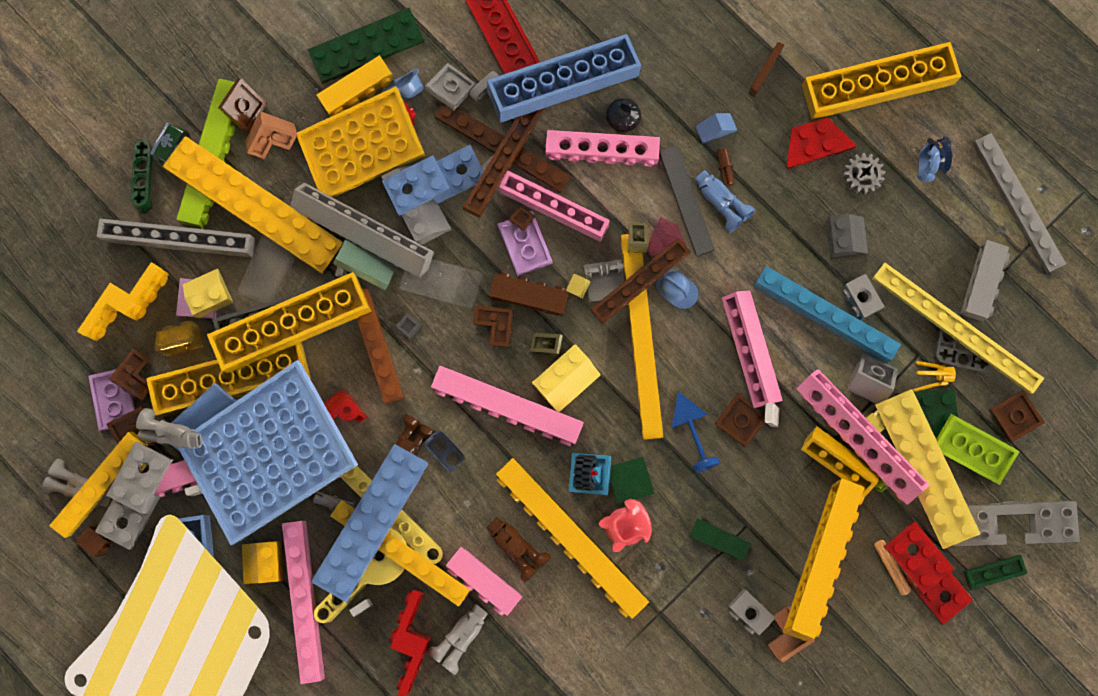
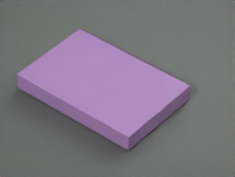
(525, 248)
(108, 399)

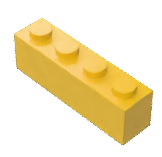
(356, 86)
(839, 459)

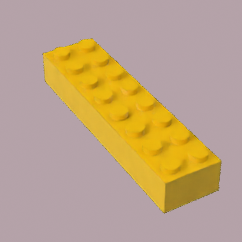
(881, 80)
(289, 323)
(178, 389)
(824, 560)

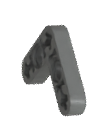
(949, 348)

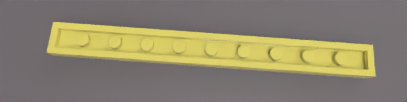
(958, 328)

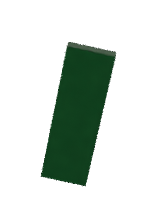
(720, 539)
(995, 572)

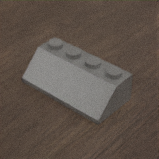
(425, 220)

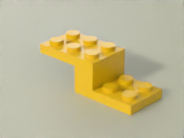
(116, 299)

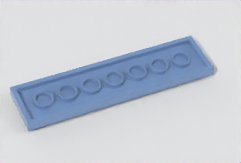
(370, 523)

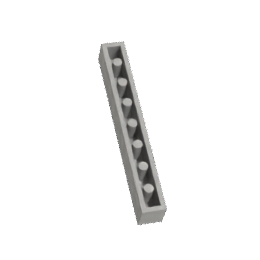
(361, 230)
(176, 238)

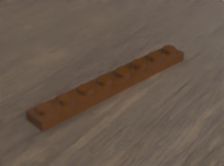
(491, 140)
(501, 163)

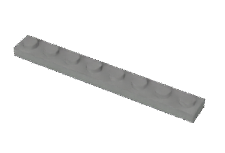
(1019, 203)

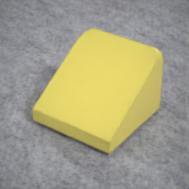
(578, 285)

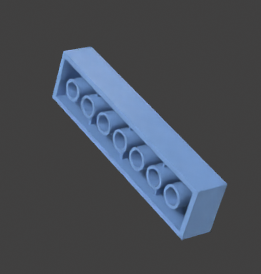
(563, 78)

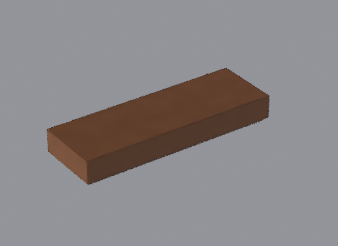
(766, 69)

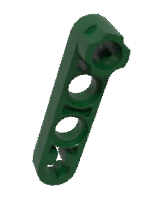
(141, 202)

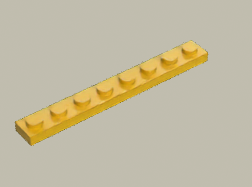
(412, 561)

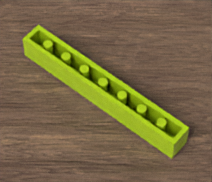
(215, 140)

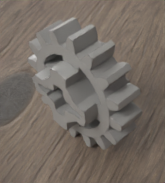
(870, 179)

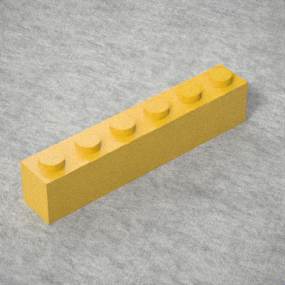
(94, 489)

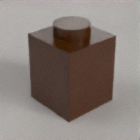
(93, 542)

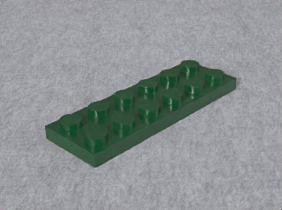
(364, 44)

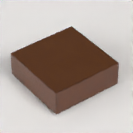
(521, 218)

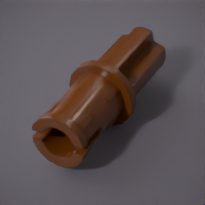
(725, 167)

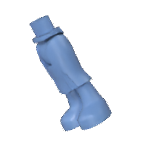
(722, 199)

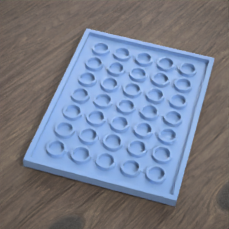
(267, 453)

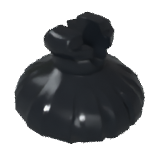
(623, 115)

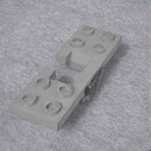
(1047, 522)

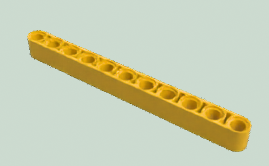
(643, 351)

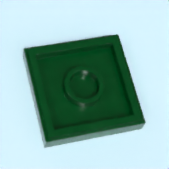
(630, 480)

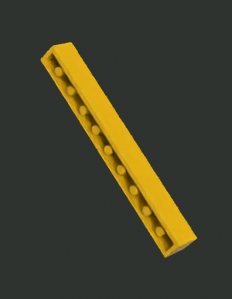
(567, 533)

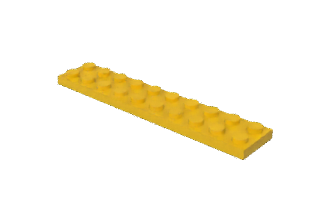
(253, 205)

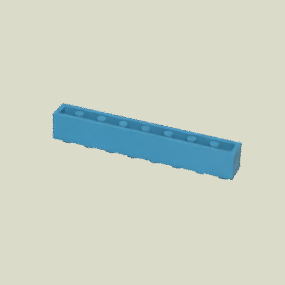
(827, 315)

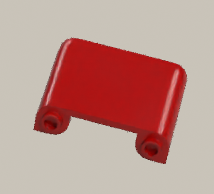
(345, 407)

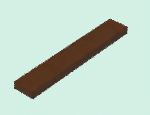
(640, 281)

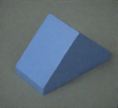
(716, 127)

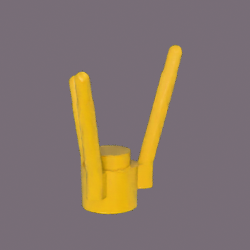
(943, 373)

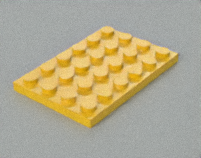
(360, 143)

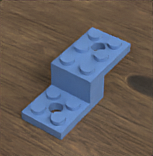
(433, 179)

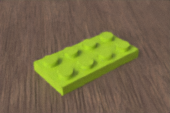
(976, 449)

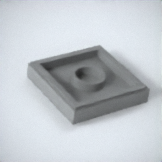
(450, 86)

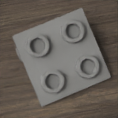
(603, 278)

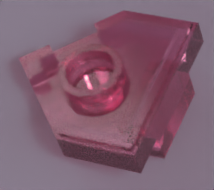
(663, 236)

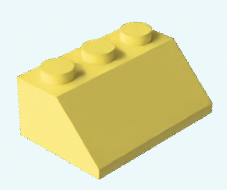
(566, 378)

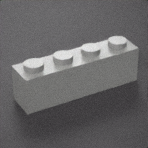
(985, 280)

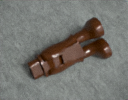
(411, 426)
(516, 547)

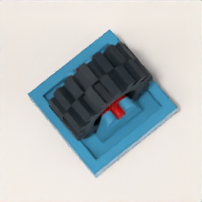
(590, 473)

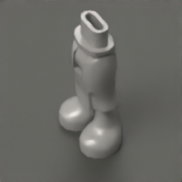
(165, 432)
(74, 483)
(460, 638)

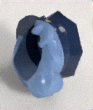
(934, 157)

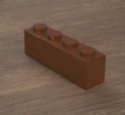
(528, 294)

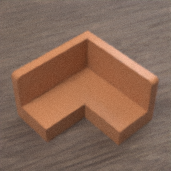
(269, 131)
(785, 645)

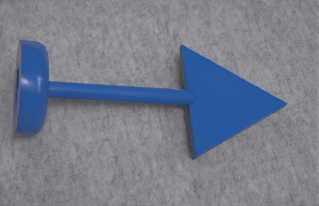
(684, 413)

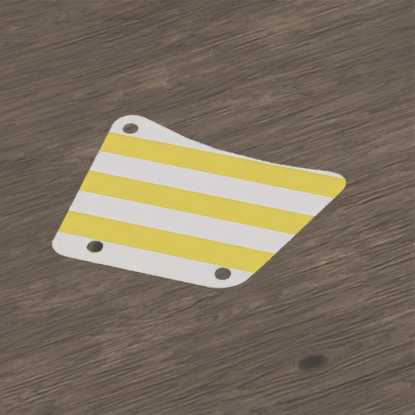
(176, 628)

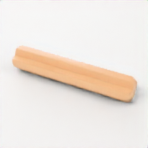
(892, 568)

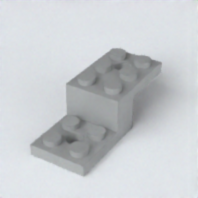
(133, 495)

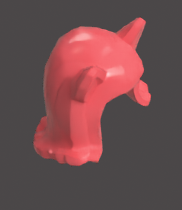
(627, 525)

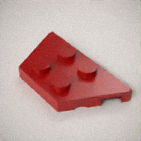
(815, 142)

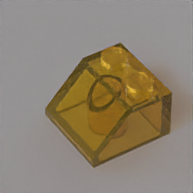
(178, 339)

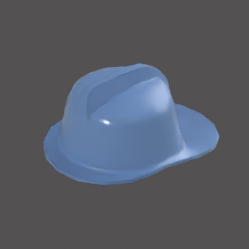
(408, 85)
(677, 289)

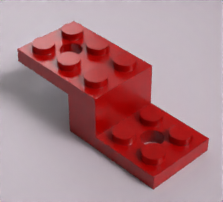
(928, 573)
(409, 642)

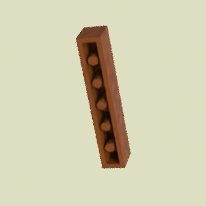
(379, 354)

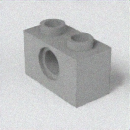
(872, 301)
(761, 619)

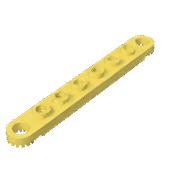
(411, 532)

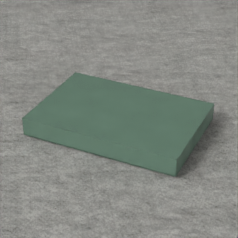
(365, 264)

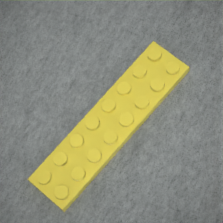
(918, 445)

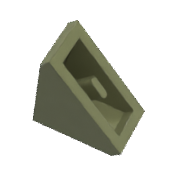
(637, 238)
(546, 344)

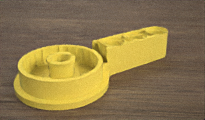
(377, 573)

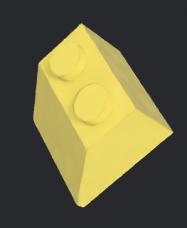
(206, 294)

